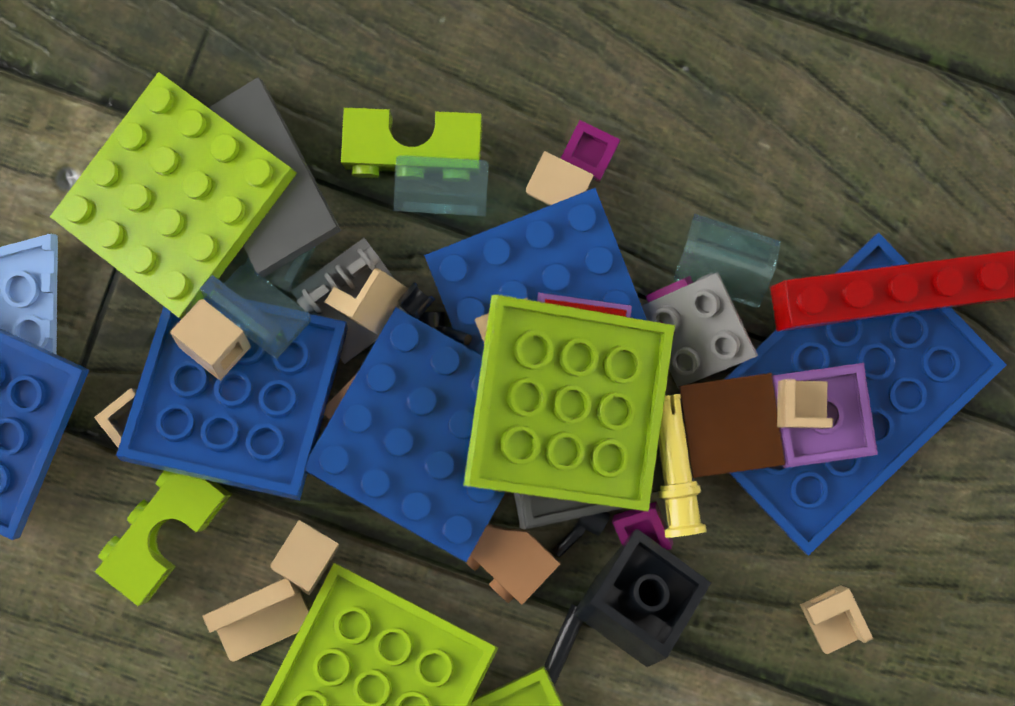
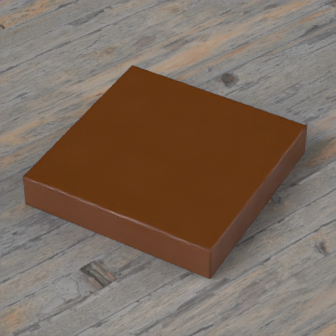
(731, 425)

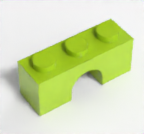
(371, 148)
(134, 561)

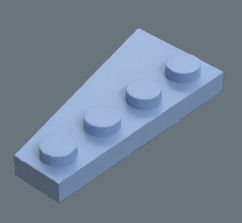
(30, 290)

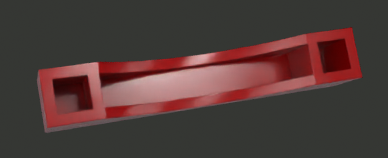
(893, 290)

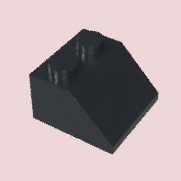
(643, 599)

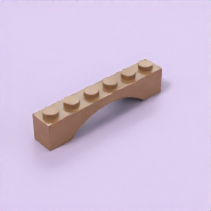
(507, 554)

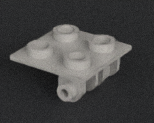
(349, 275)
(706, 329)

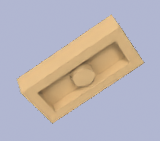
(259, 619)

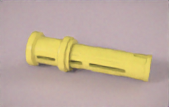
(678, 488)

